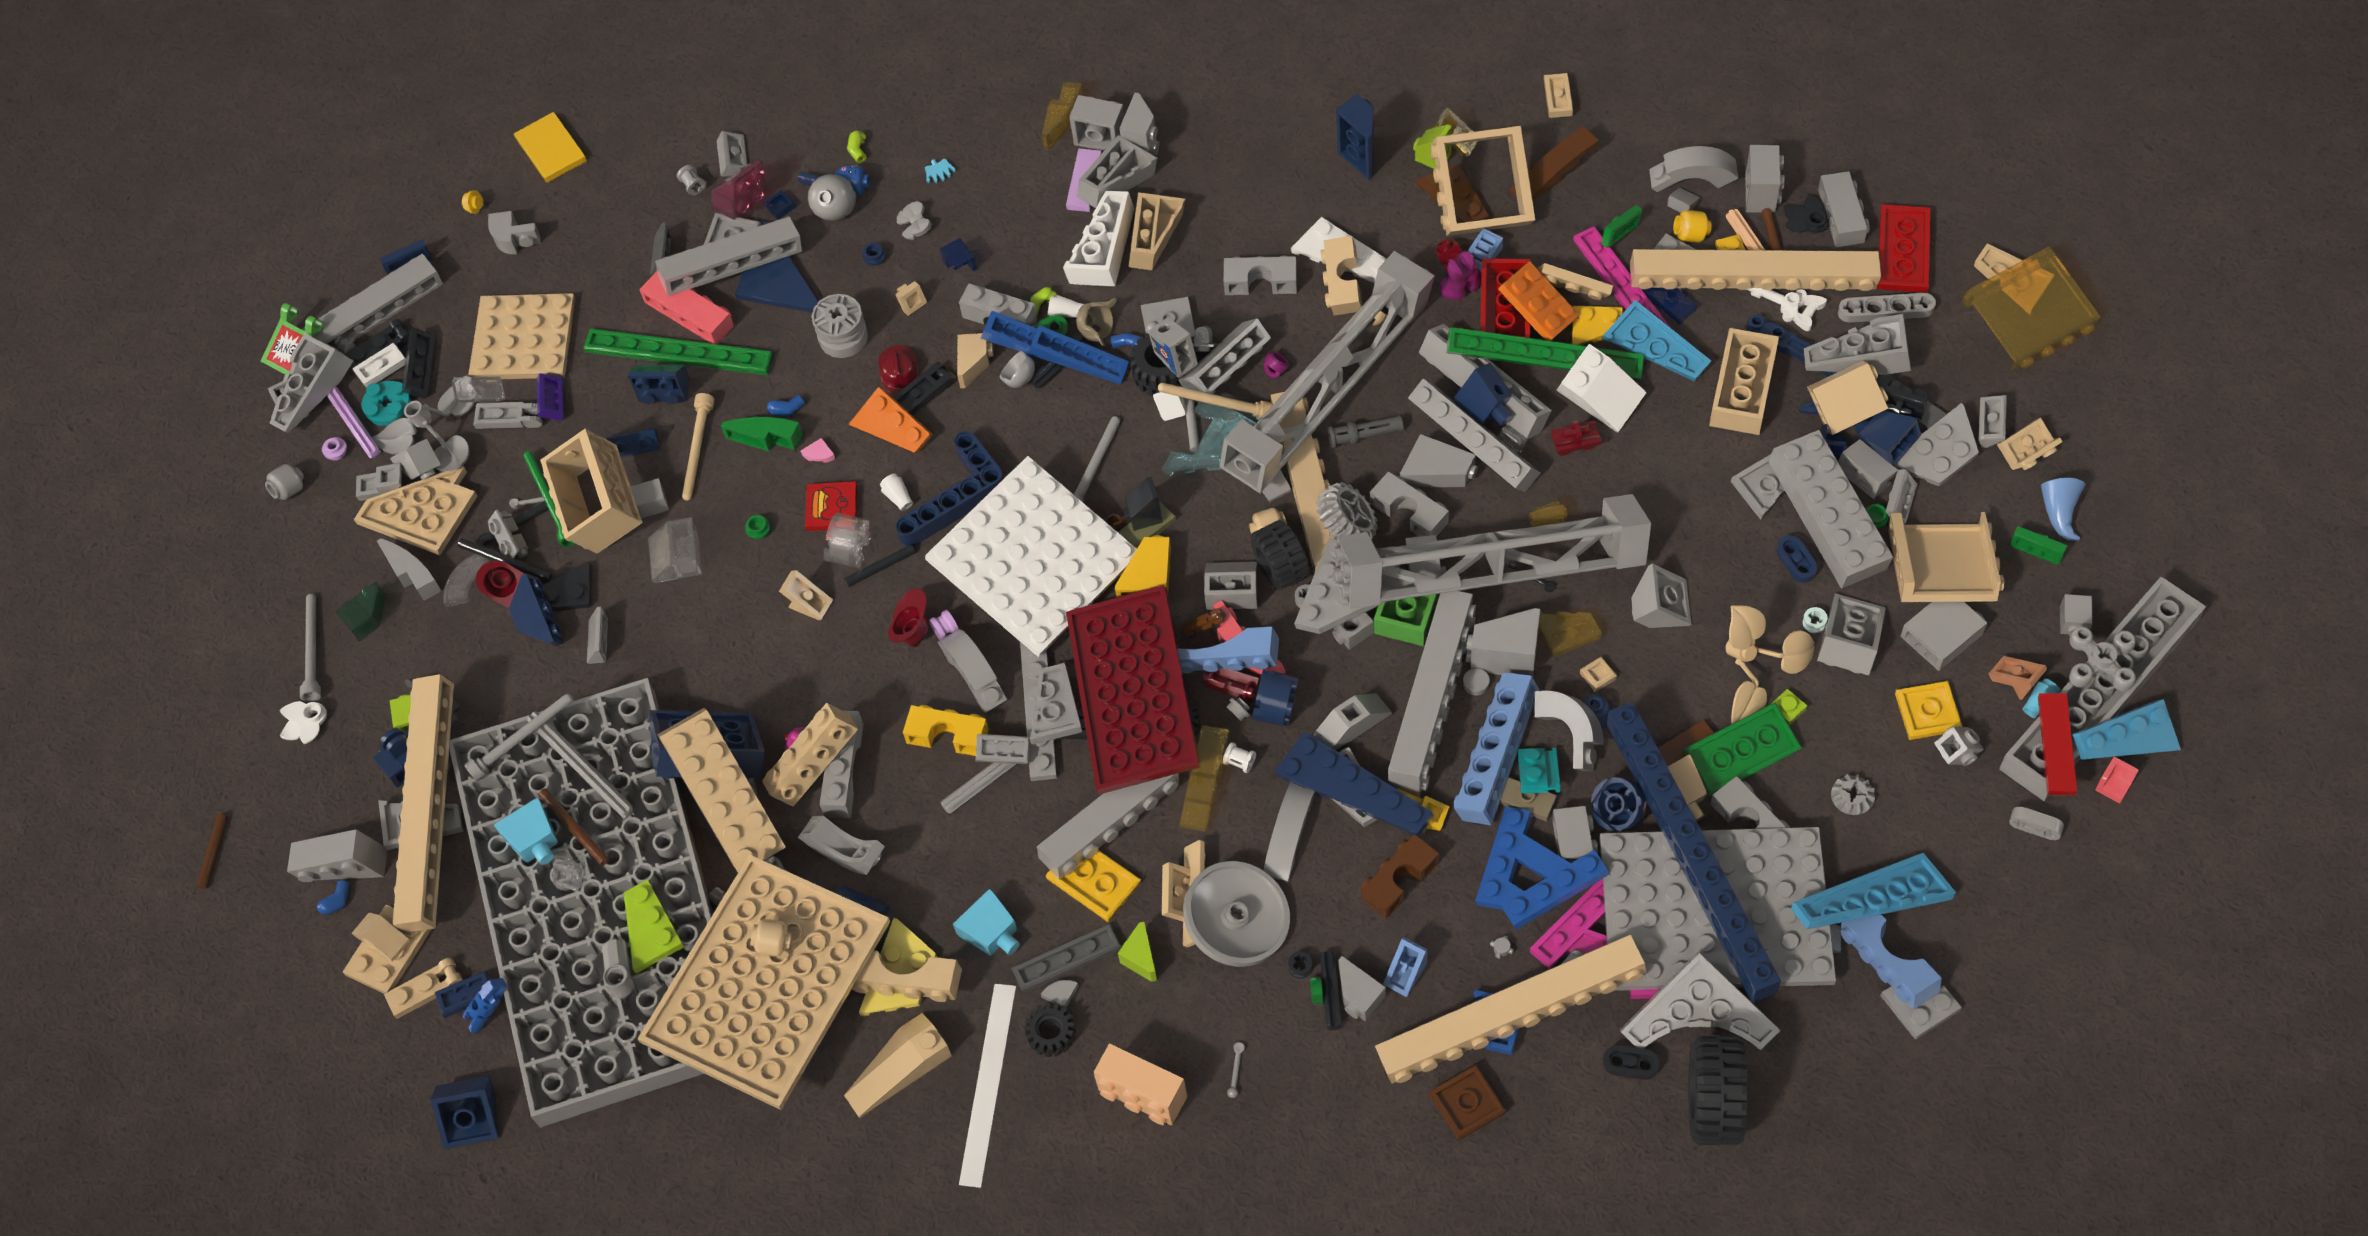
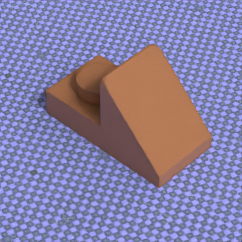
(2017, 673)

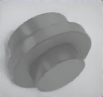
(1238, 708)

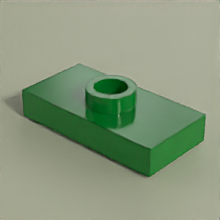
(1621, 226)
(2038, 545)

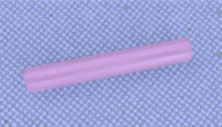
(353, 423)

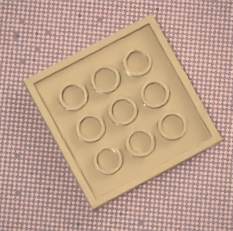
(522, 336)

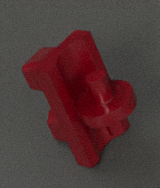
(1576, 437)

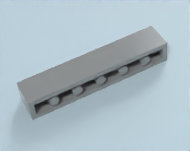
(728, 256)
(379, 302)
(1527, 411)
(1474, 435)
(1100, 824)

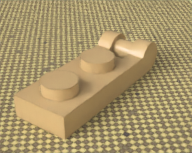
(422, 988)

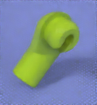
(853, 147)
(1042, 295)

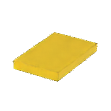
(550, 147)
(1099, 884)

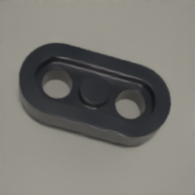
(1631, 1060)

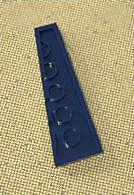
(1337, 777)

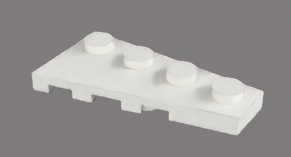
(1313, 242)

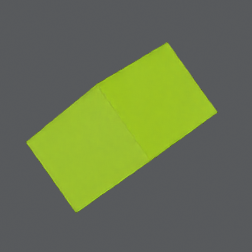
(1137, 953)

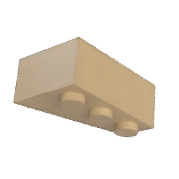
(1153, 226)

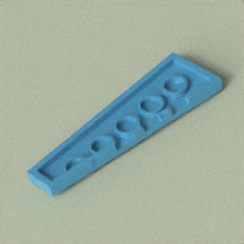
(1886, 890)

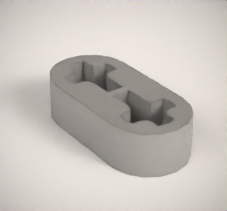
(2036, 823)

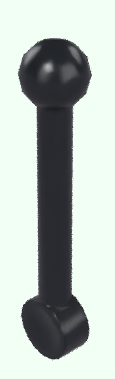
(1548, 587)

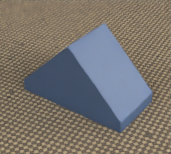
(1406, 967)

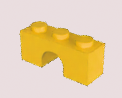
(926, 723)

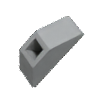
(1351, 720)

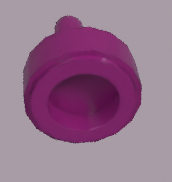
(1276, 362)

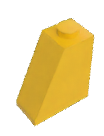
(1147, 567)

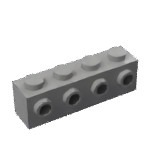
(1226, 357)

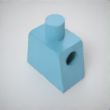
(529, 832)
(988, 926)

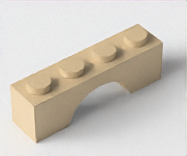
(935, 979)

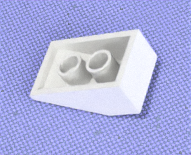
(1602, 388)

